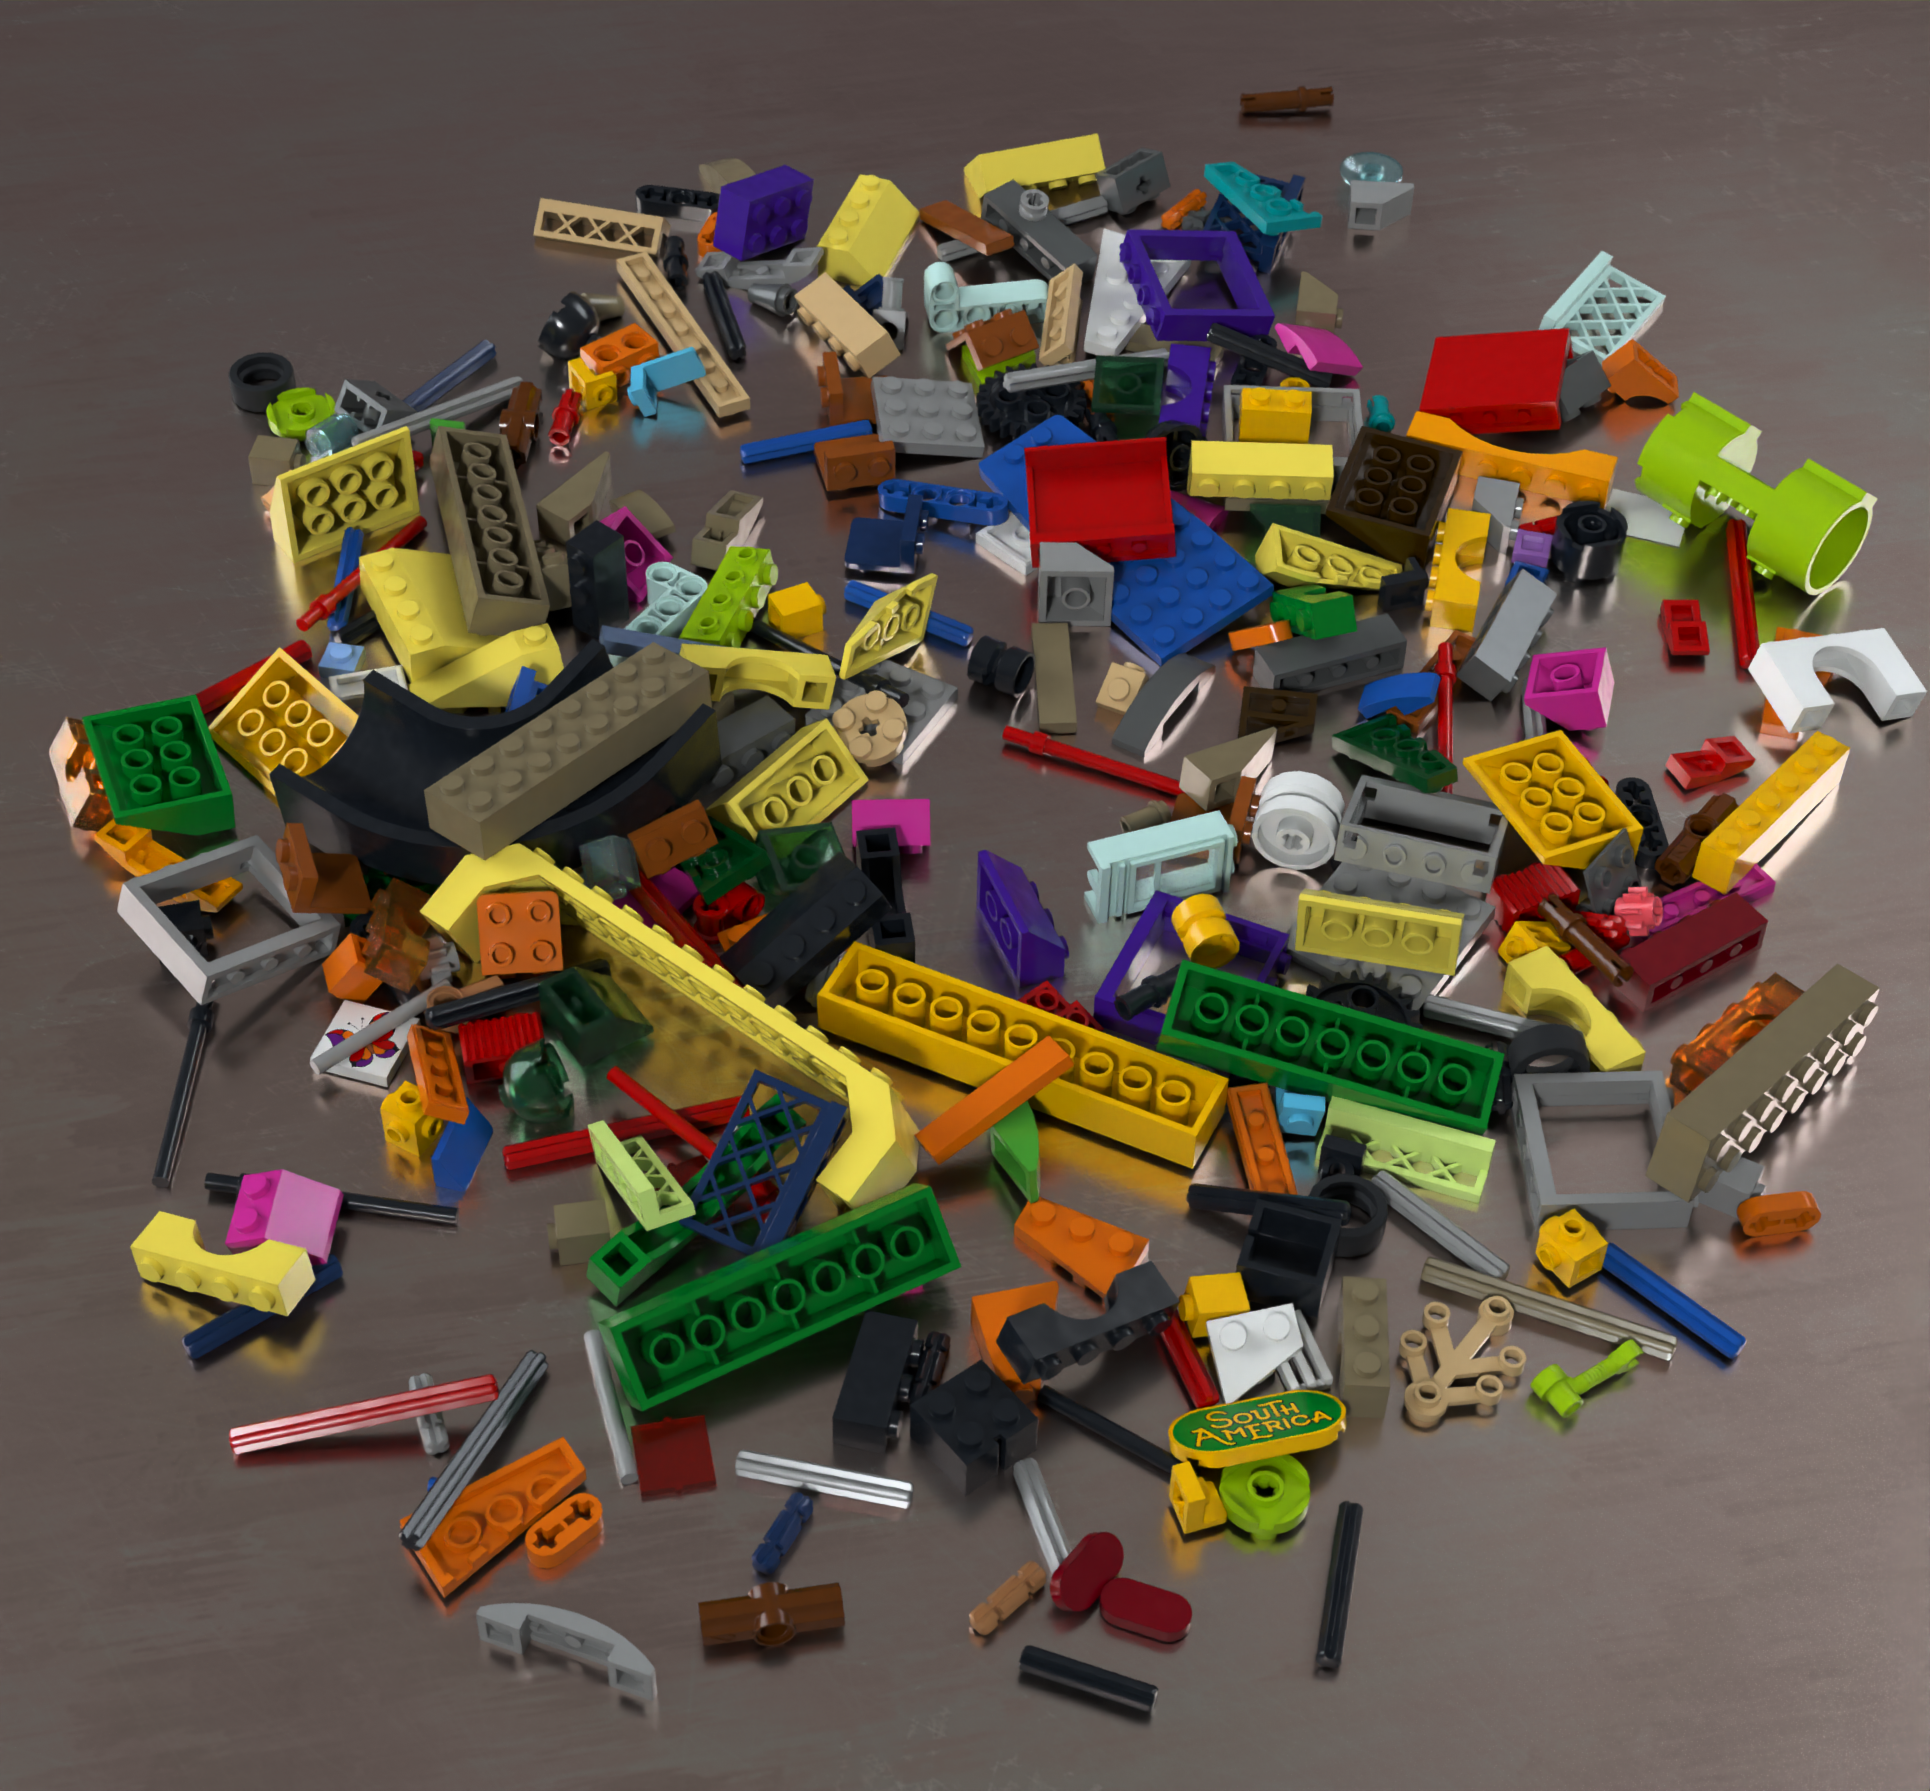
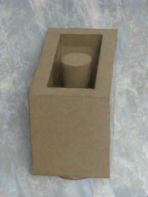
(1317, 305)

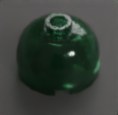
(535, 1084)

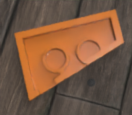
(1080, 1243)

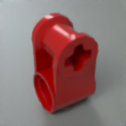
(731, 909)

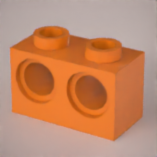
(620, 352)

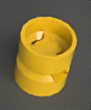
(1205, 931)

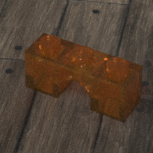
(79, 778)
(395, 942)

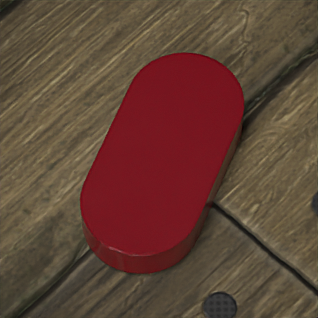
(1086, 1571)
(1145, 1609)

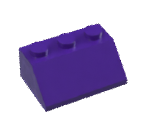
(1018, 921)

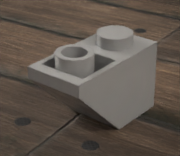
(1378, 204)
(1502, 502)

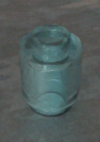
(330, 435)

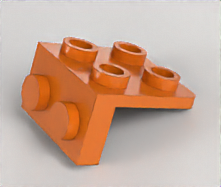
(520, 933)

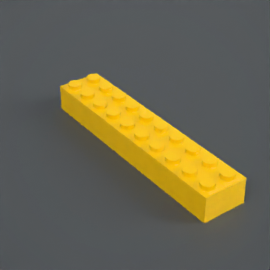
(977, 1033)

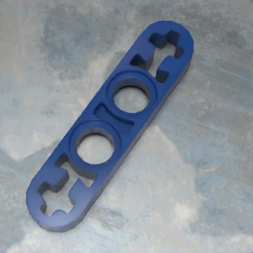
(979, 506)

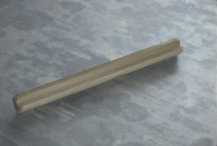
(1549, 1308)

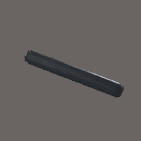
(498, 999)

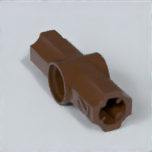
(521, 420)
(1679, 858)
(771, 1614)

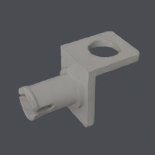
(891, 308)

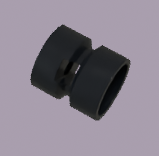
(1004, 667)

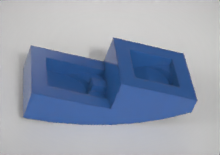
(1404, 691)

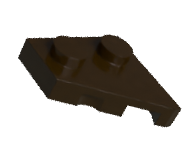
(1287, 711)

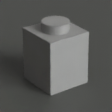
(1735, 1187)

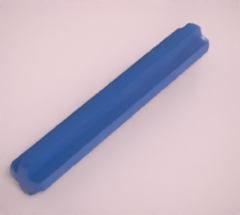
(800, 442)
(347, 564)
(937, 623)
(1673, 1302)

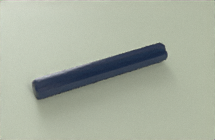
(451, 376)
(245, 1317)

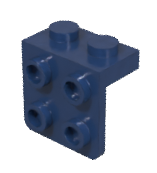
(888, 543)

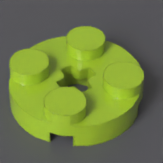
(284, 416)
(1266, 1515)

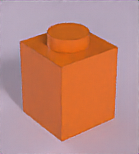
(346, 973)

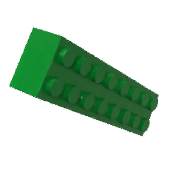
(1327, 1049)
(778, 1296)

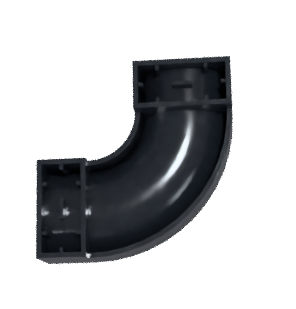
(374, 787)

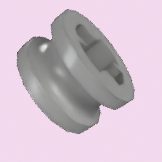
(1030, 198)

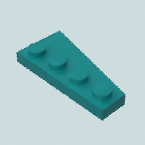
(1260, 201)

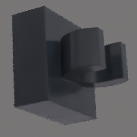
(1341, 1157)

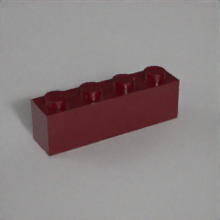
(1692, 950)

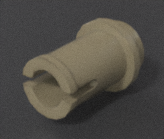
(1152, 815)

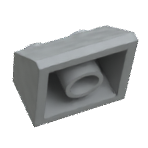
(1073, 586)

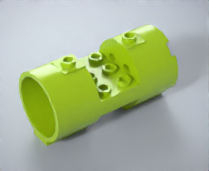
(1801, 528)

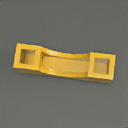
(1455, 593)

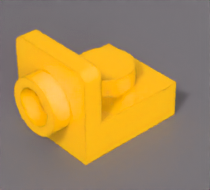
(594, 389)
(1529, 937)
(1194, 1500)

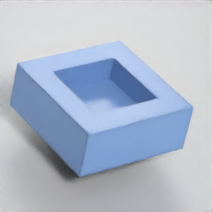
(341, 659)

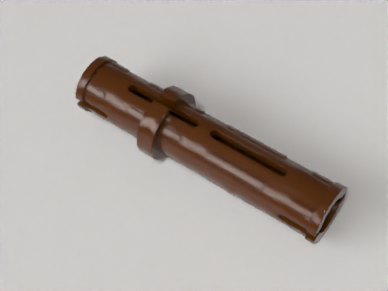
(1291, 99)
(1574, 930)

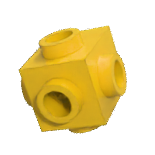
(405, 1121)
(1571, 1247)

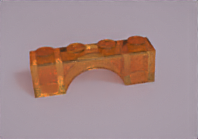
(1736, 1026)

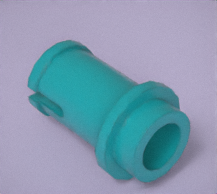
(1380, 415)

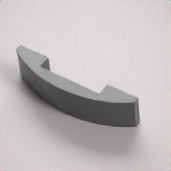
(1158, 700)

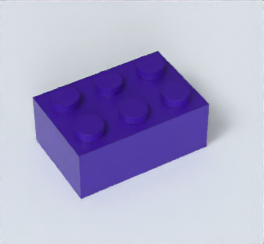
(763, 212)

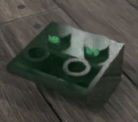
(590, 1014)

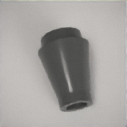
(774, 297)

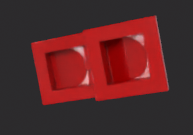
(1684, 628)
(1714, 762)

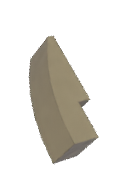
(724, 172)
(725, 526)

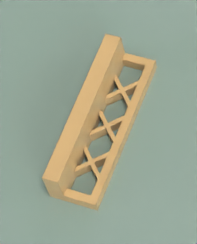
(600, 219)
(1062, 318)

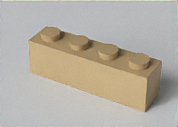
(846, 326)

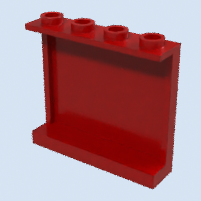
(1498, 380)
(1102, 497)

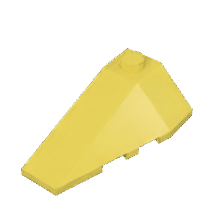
(1303, 559)
(889, 626)
(490, 672)

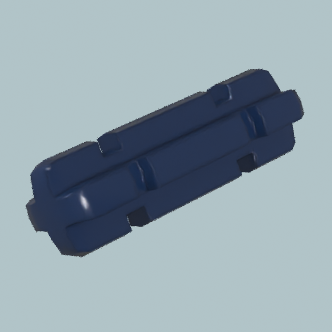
(782, 1533)

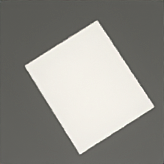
(1646, 518)

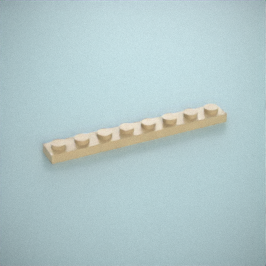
(682, 332)

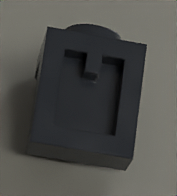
(1404, 588)

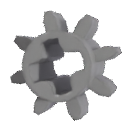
(441, 961)

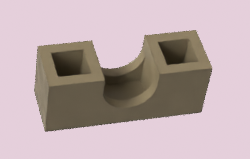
(1365, 1346)

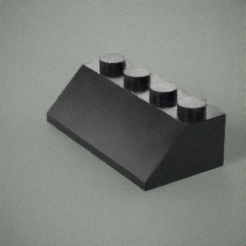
(807, 931)

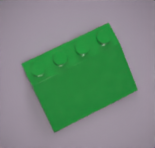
(161, 767)

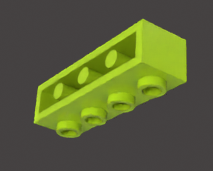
(732, 598)

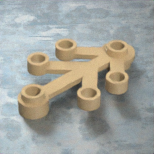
(1458, 1362)

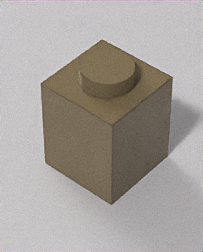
(274, 457)
(578, 1230)

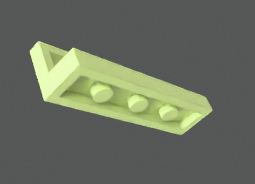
(1413, 1141)
(633, 1185)

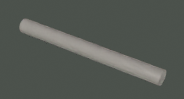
(373, 1031)
(611, 1407)

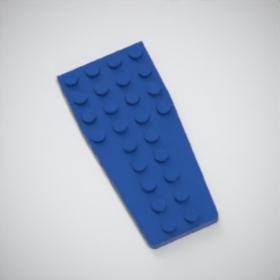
(1159, 601)

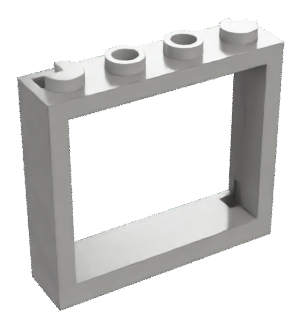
(1326, 406)
(1415, 856)
(241, 968)
(1604, 1210)

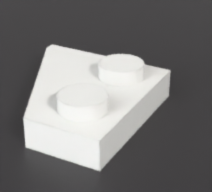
(1251, 1347)

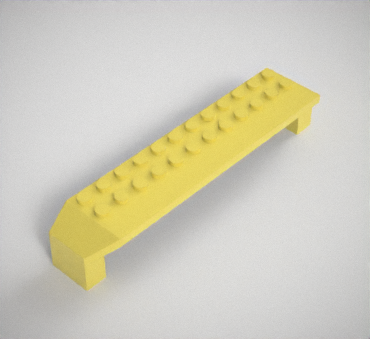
(882, 1145)

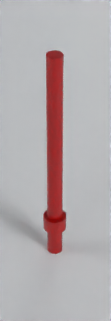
(326, 604)
(1448, 674)
(1042, 744)
(763, 1192)

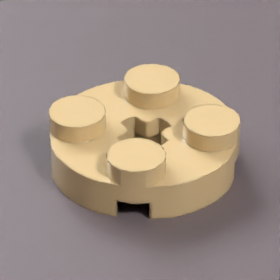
(866, 710)

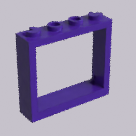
(1168, 324)
(1255, 940)

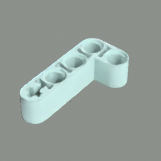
(954, 307)
(672, 599)

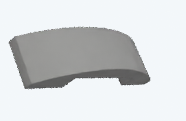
(743, 274)
(517, 1624)

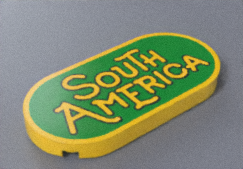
(1257, 1428)

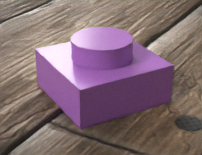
(1532, 548)

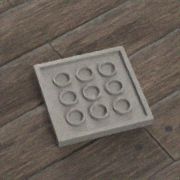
(1397, 888)

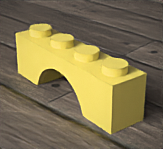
(796, 677)
(1546, 986)
(265, 1277)

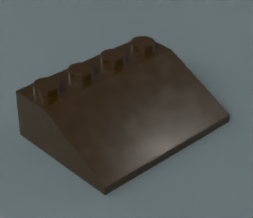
(1395, 493)

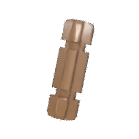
(1007, 1598)

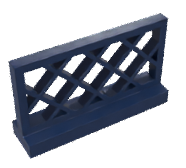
(1267, 246)
(801, 1181)

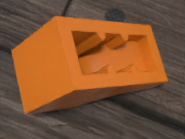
(1638, 373)

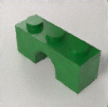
(1314, 611)

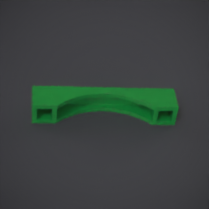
(637, 1253)

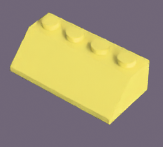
(1038, 165)
(867, 232)
(1260, 470)
(793, 785)
(1378, 931)

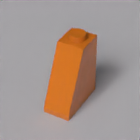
(987, 1319)

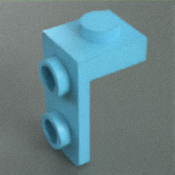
(660, 375)
(1298, 1112)

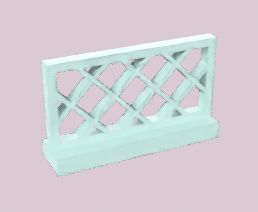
(1580, 300)

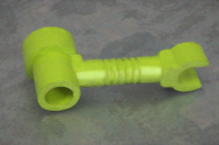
(1565, 1391)

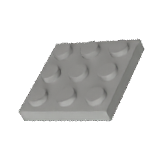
(927, 416)
(925, 708)

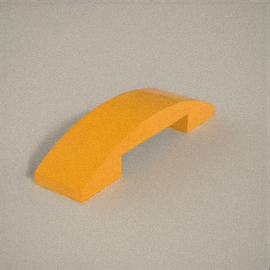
(142, 855)

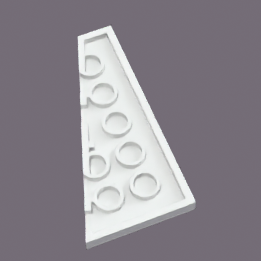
(1114, 304)

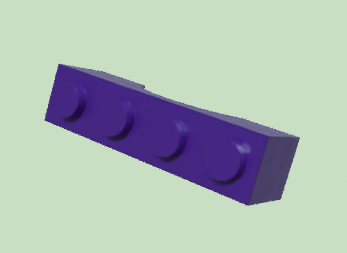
(1188, 378)

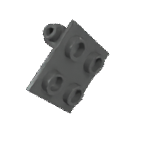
(1610, 876)

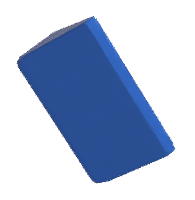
(461, 1150)

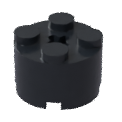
(1588, 541)

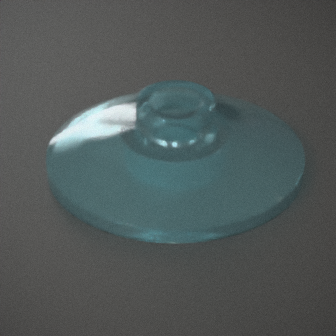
(1371, 167)

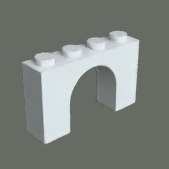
(1864, 657)

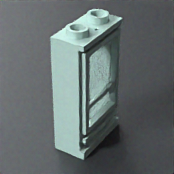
(1173, 857)

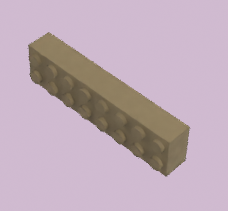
(487, 532)
(566, 751)
(1762, 1083)

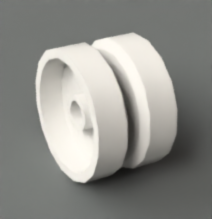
(1298, 820)

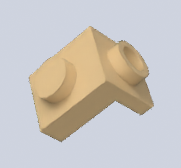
(1121, 687)

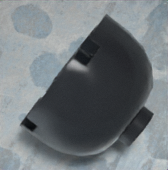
(570, 328)
(1178, 445)

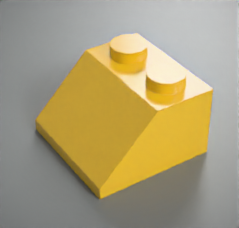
(1275, 416)

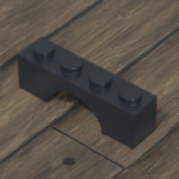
(880, 861)
(1045, 1342)

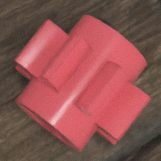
(1640, 910)

